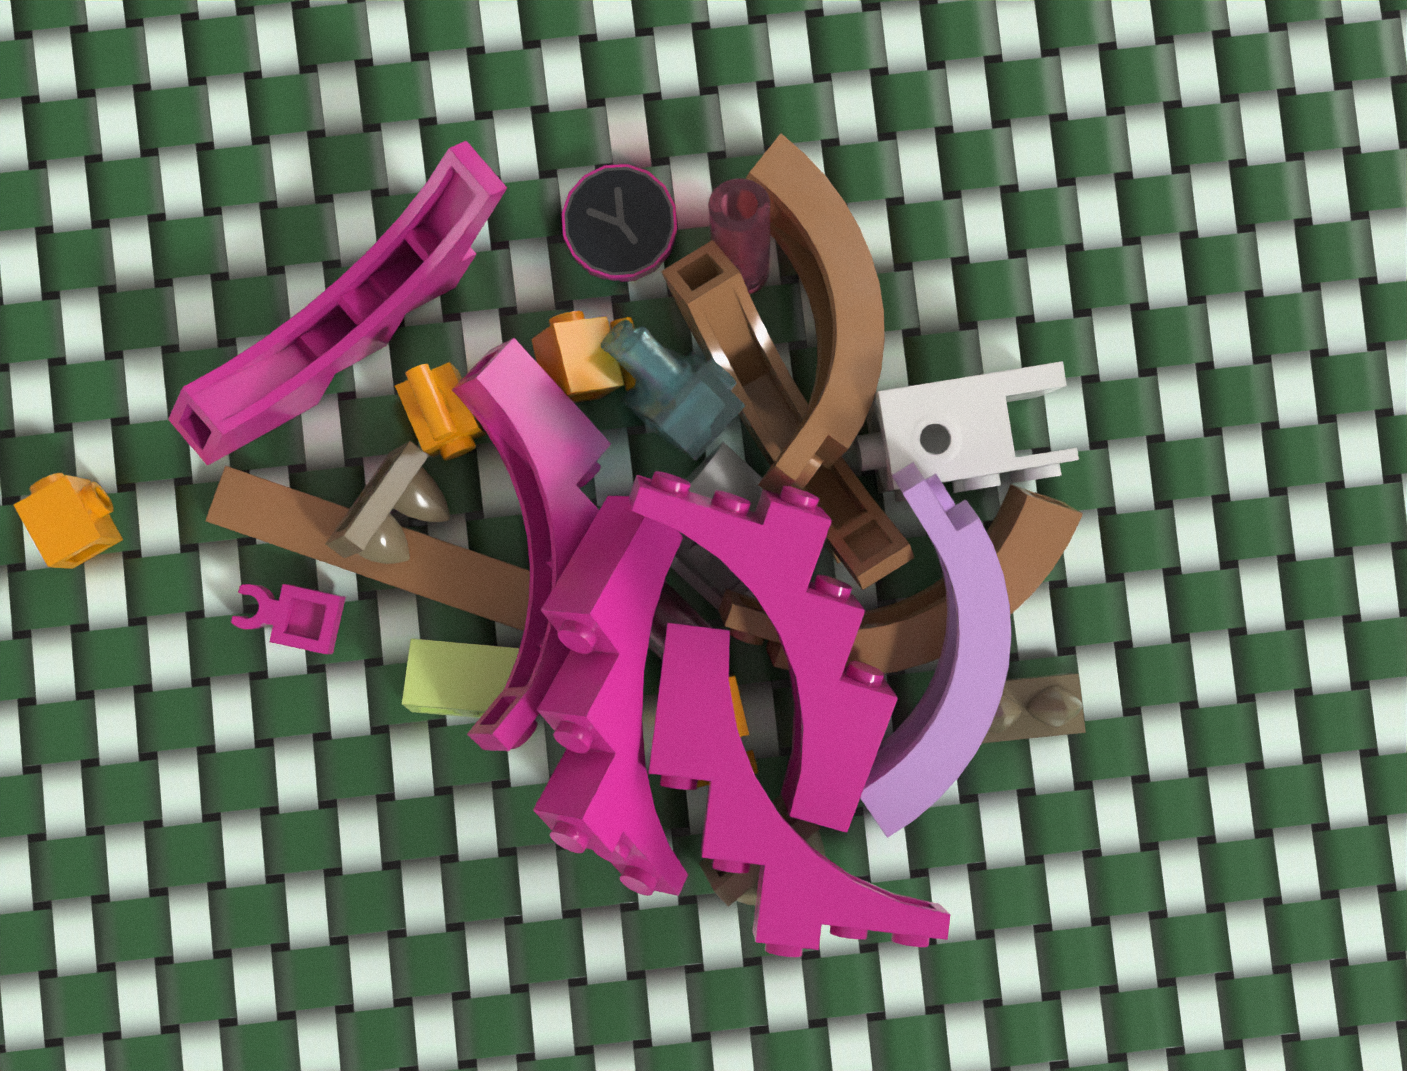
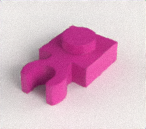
(299, 617)

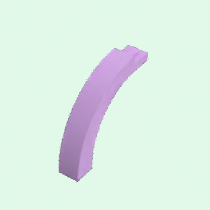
(969, 680)

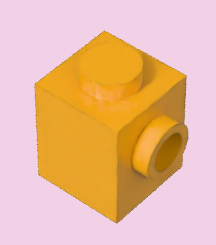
(68, 519)

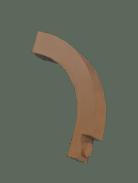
(846, 305)
(733, 335)
(1028, 541)

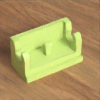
(455, 677)

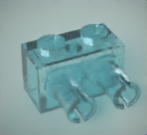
(674, 393)

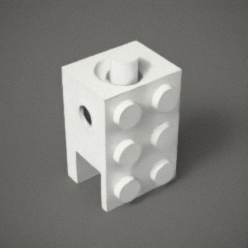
(958, 430)

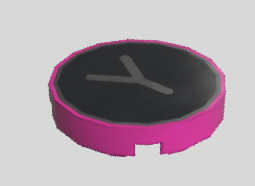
(619, 222)

